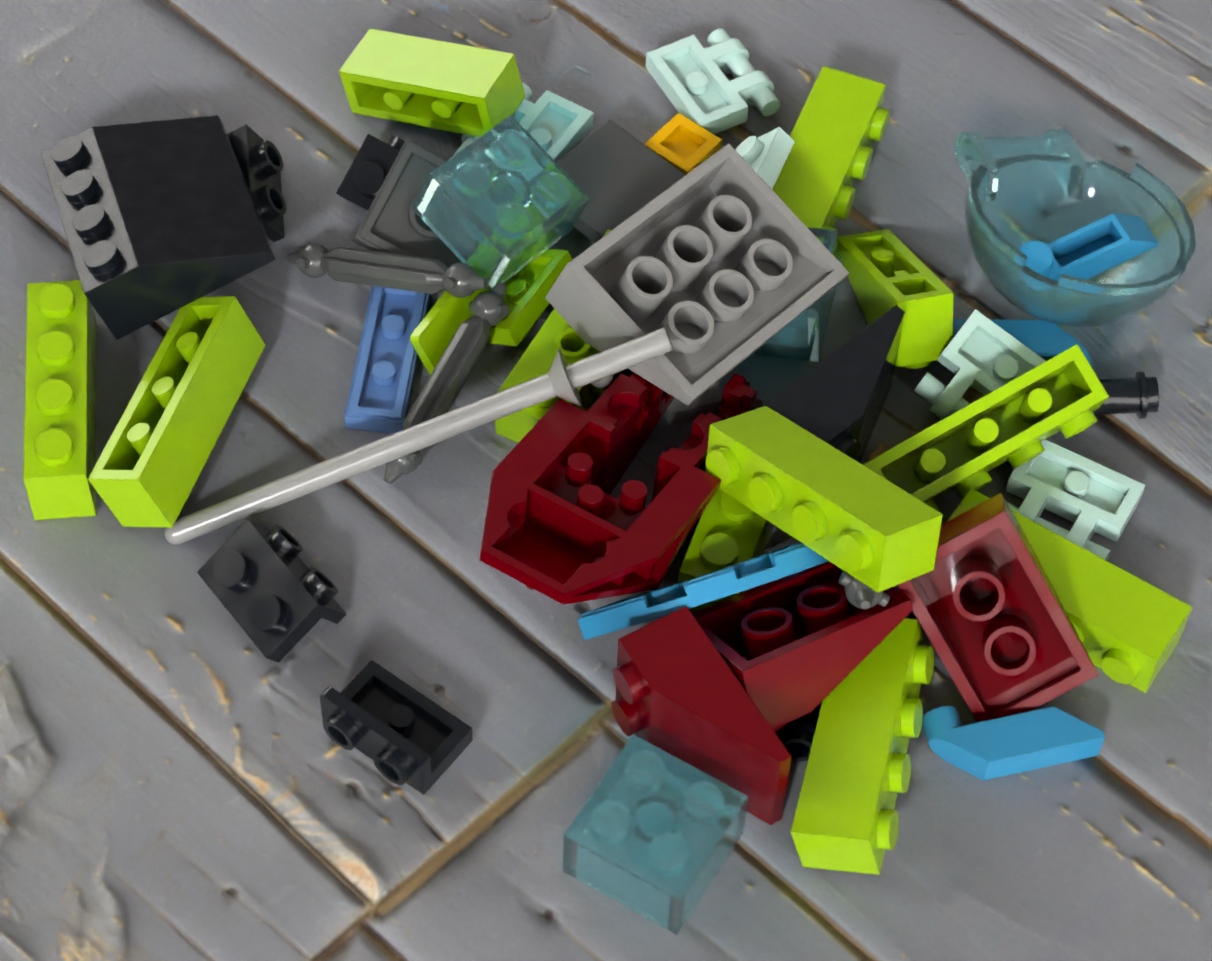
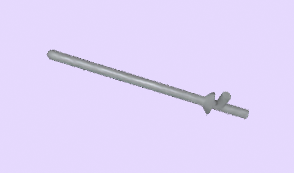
(560, 381)

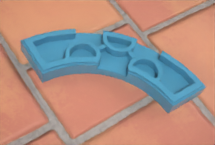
(699, 590)

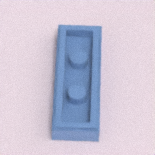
(386, 361)

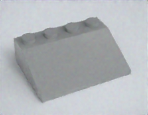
(707, 262)

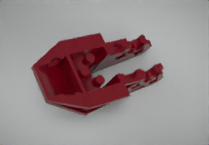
(553, 505)

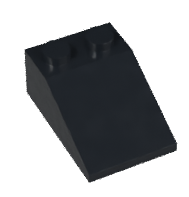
(847, 389)

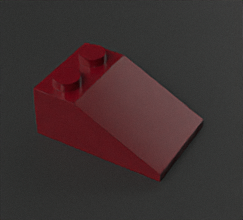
(997, 616)
(797, 638)
(691, 705)

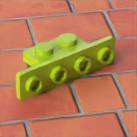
(523, 296)

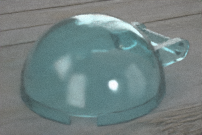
(1049, 190)

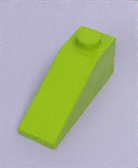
(890, 275)

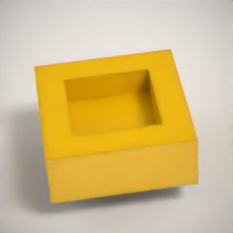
(684, 143)

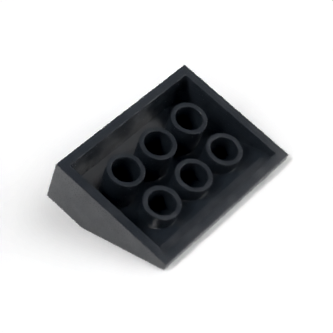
(154, 216)

